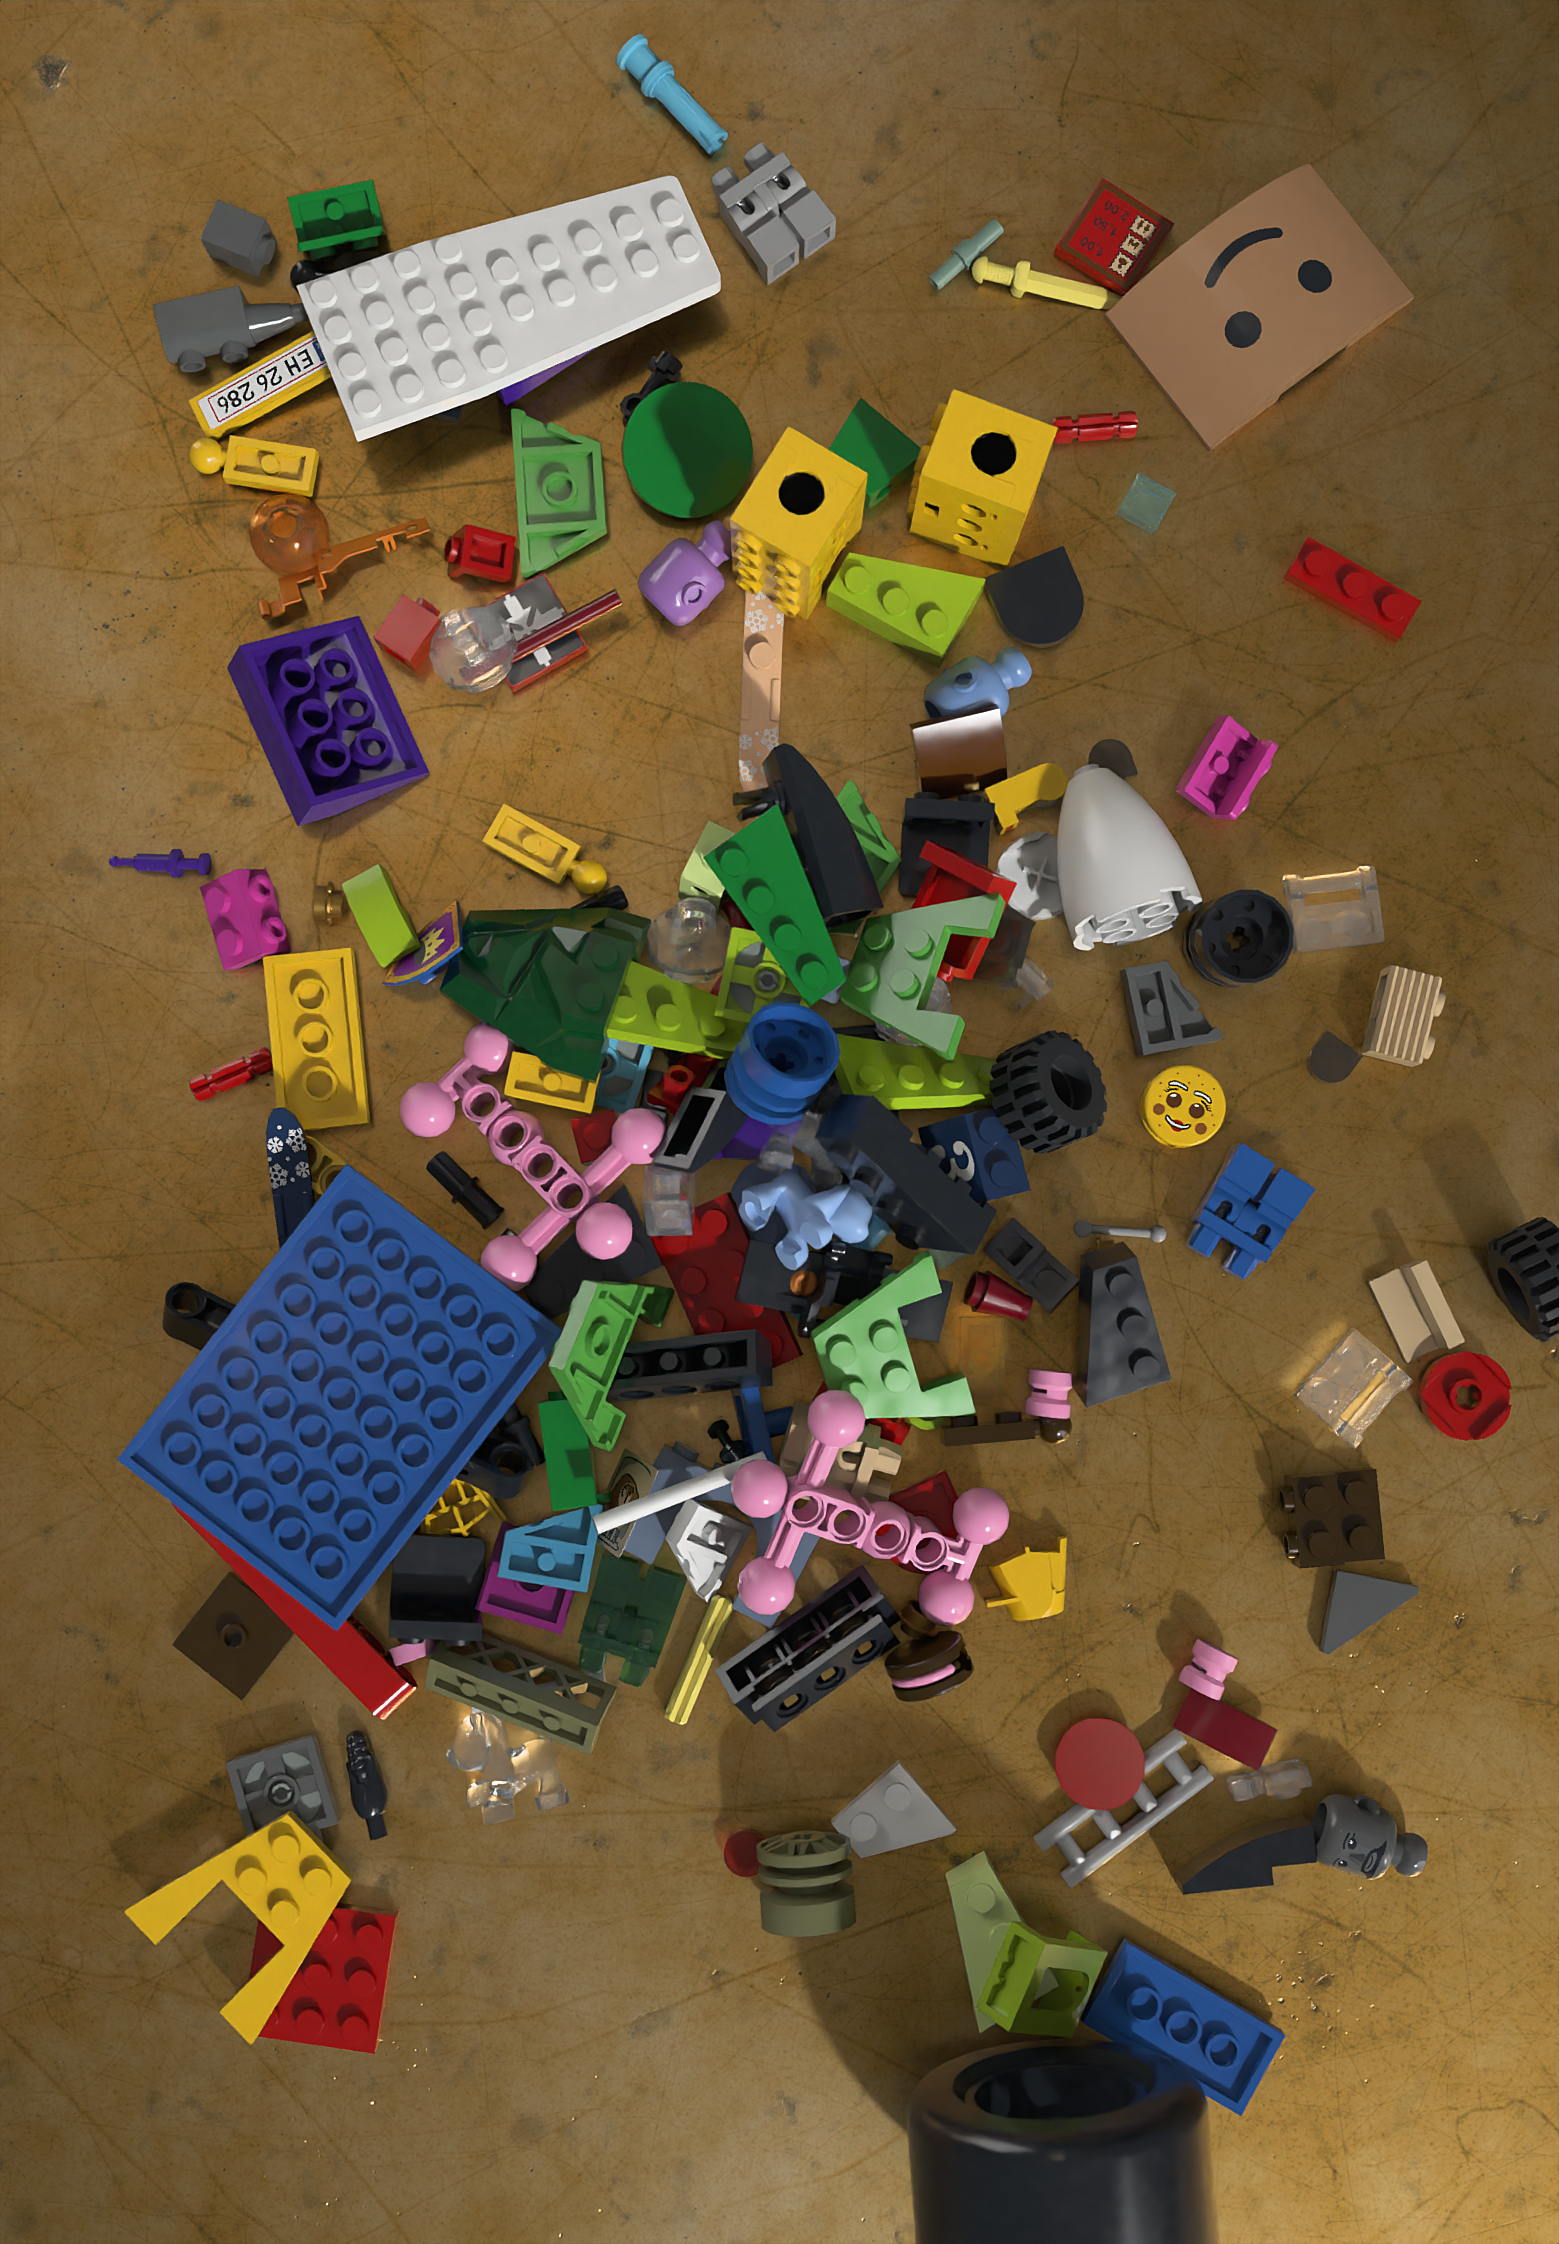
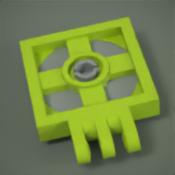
(752, 979)

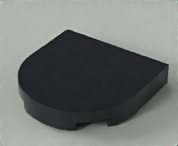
(1037, 599)

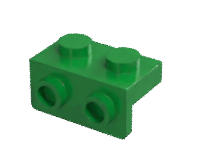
(337, 217)

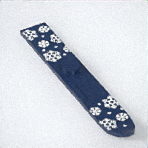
(288, 1171)

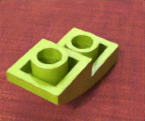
(380, 916)

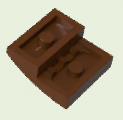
(960, 752)

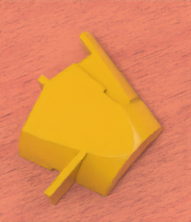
(460, 1509)
(1031, 1581)

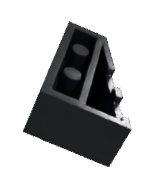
(1117, 1328)

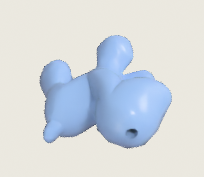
(807, 1215)

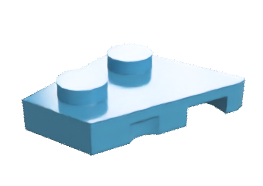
(552, 1551)

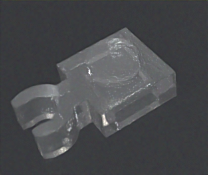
(1277, 1779)

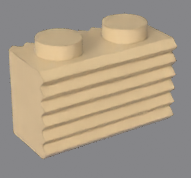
(1403, 1016)

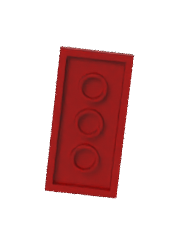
(707, 1275)

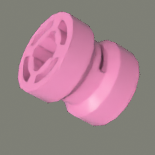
(1049, 1393)
(1208, 1669)

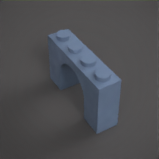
(649, 1532)

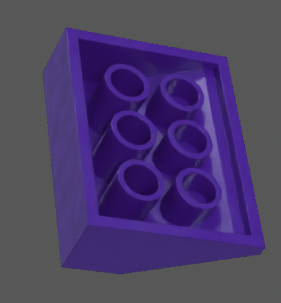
(326, 718)

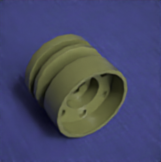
(806, 1884)

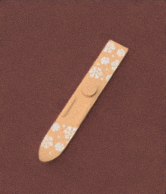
(759, 688)

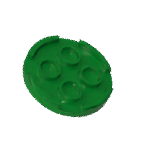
(687, 450)

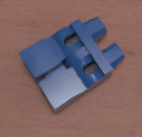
(1278, 1202)

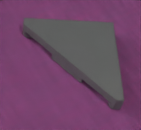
(1358, 1603)

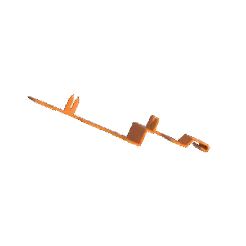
(288, 584)

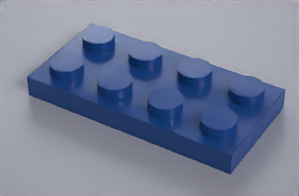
(1171, 2013)

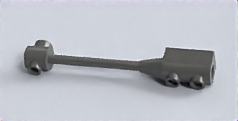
(221, 325)

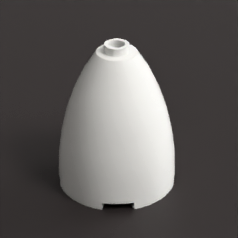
(1118, 863)

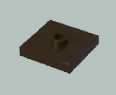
(234, 1636)

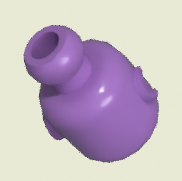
(686, 574)

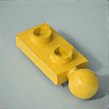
(258, 464)
(543, 851)

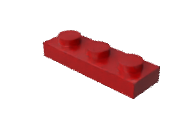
(1352, 589)

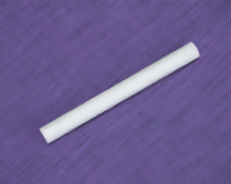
(670, 1496)

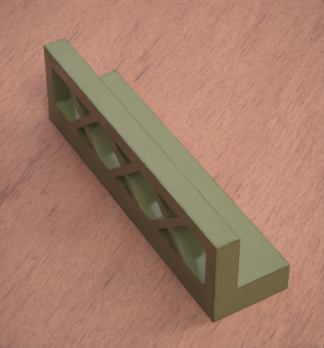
(514, 1694)

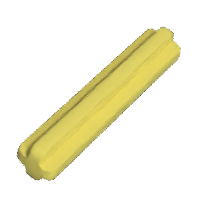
(699, 1659)

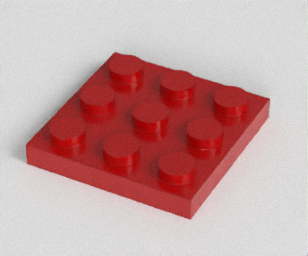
(339, 1985)

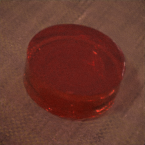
(741, 1851)

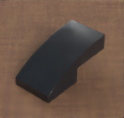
(1031, 1265)

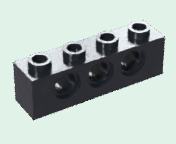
(692, 1366)

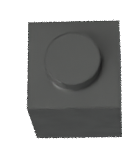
(238, 238)

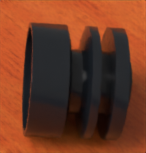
(1258, 925)

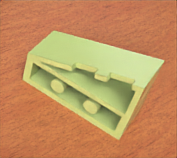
(982, 1921)

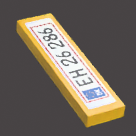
(261, 387)

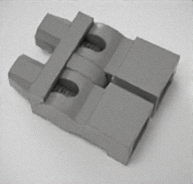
(780, 212)

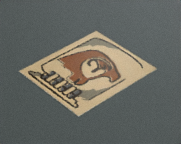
(629, 1482)

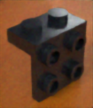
(951, 823)
(437, 1589)

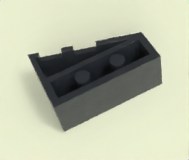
(565, 1269)

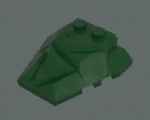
(547, 979)

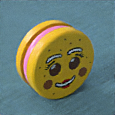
(1182, 1106)

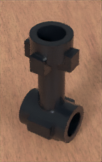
(664, 369)

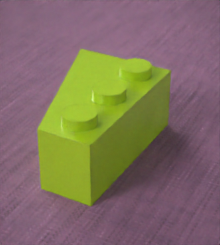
(905, 603)

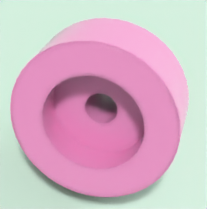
(410, 1652)

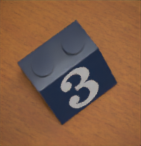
(979, 1153)

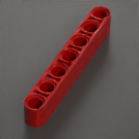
(349, 1652)

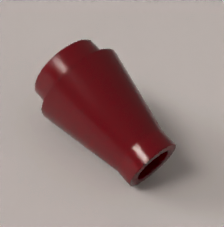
(994, 1296)

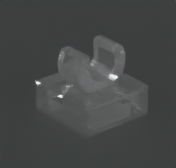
(1033, 981)

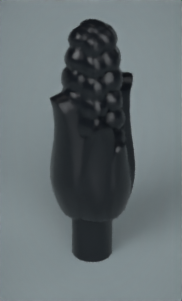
(367, 1785)

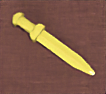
(1023, 279)

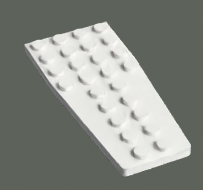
(504, 301)

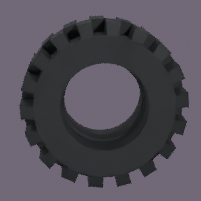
(1048, 1092)
(1527, 1275)

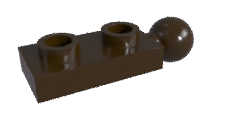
(1006, 1427)

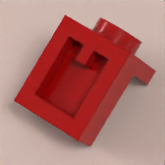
(480, 553)

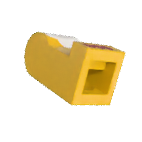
(1035, 787)

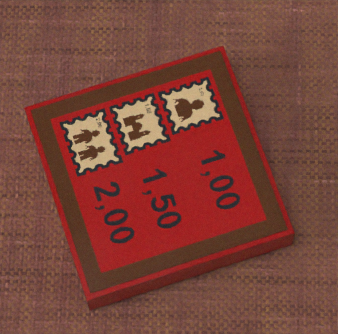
(1113, 238)

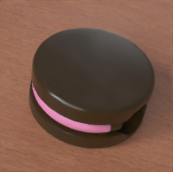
(929, 1666)

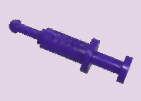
(173, 862)

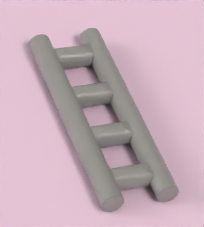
(1121, 1836)

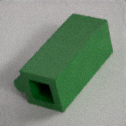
(568, 1456)

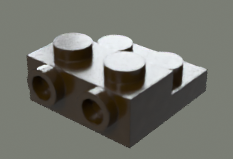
(1332, 1517)

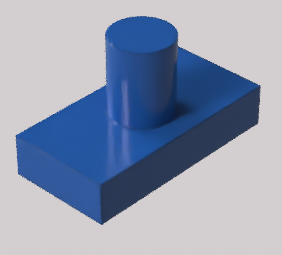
(755, 1424)

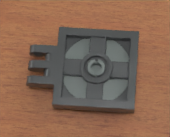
(284, 1780)

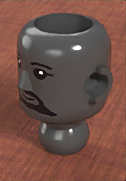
(1364, 1839)

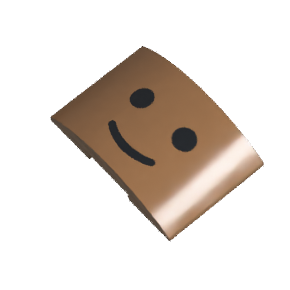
(1256, 303)

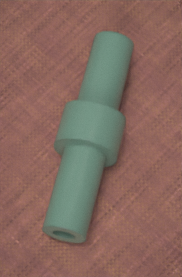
(965, 254)

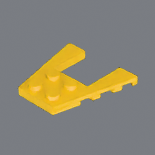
(284, 1881)

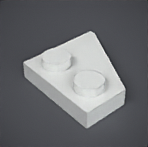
(891, 1815)

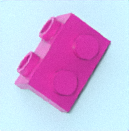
(1226, 769)
(244, 917)

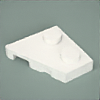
(706, 1545)

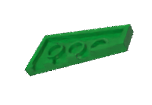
(774, 895)

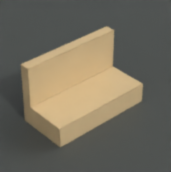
(1415, 1310)

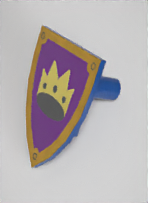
(439, 943)

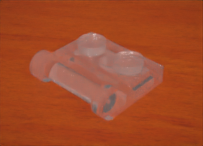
(1334, 923)
(1343, 1377)

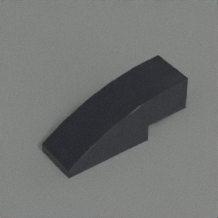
(701, 1125)
(1248, 1856)

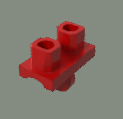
(671, 1089)

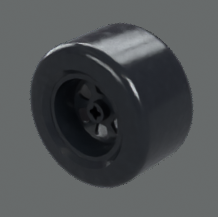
(1061, 2147)

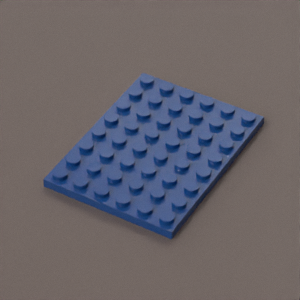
(341, 1396)

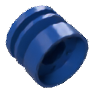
(781, 1063)

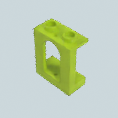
(1019, 1974)

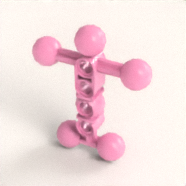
(601, 1228)
(763, 1489)

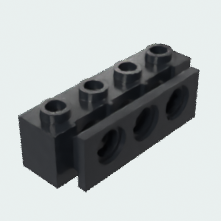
(799, 1664)

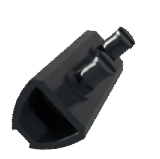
(821, 836)

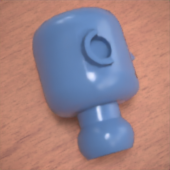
(977, 684)

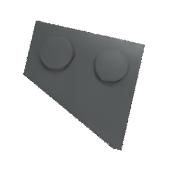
(1162, 1011)

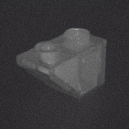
(668, 1201)

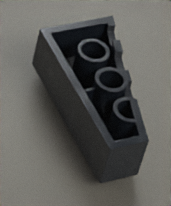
(902, 1178)

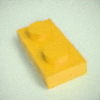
(536, 1083)

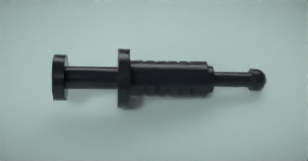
(732, 1450)

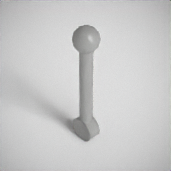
(1083, 1228)

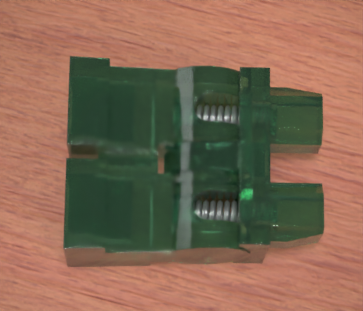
(657, 1601)

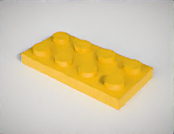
(317, 1038)

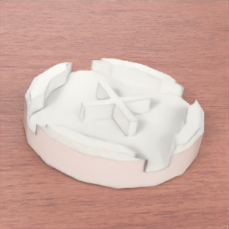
(1033, 866)

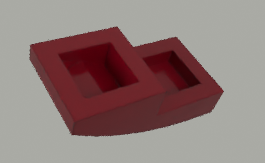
(1225, 1729)

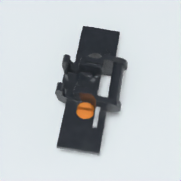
(828, 1277)

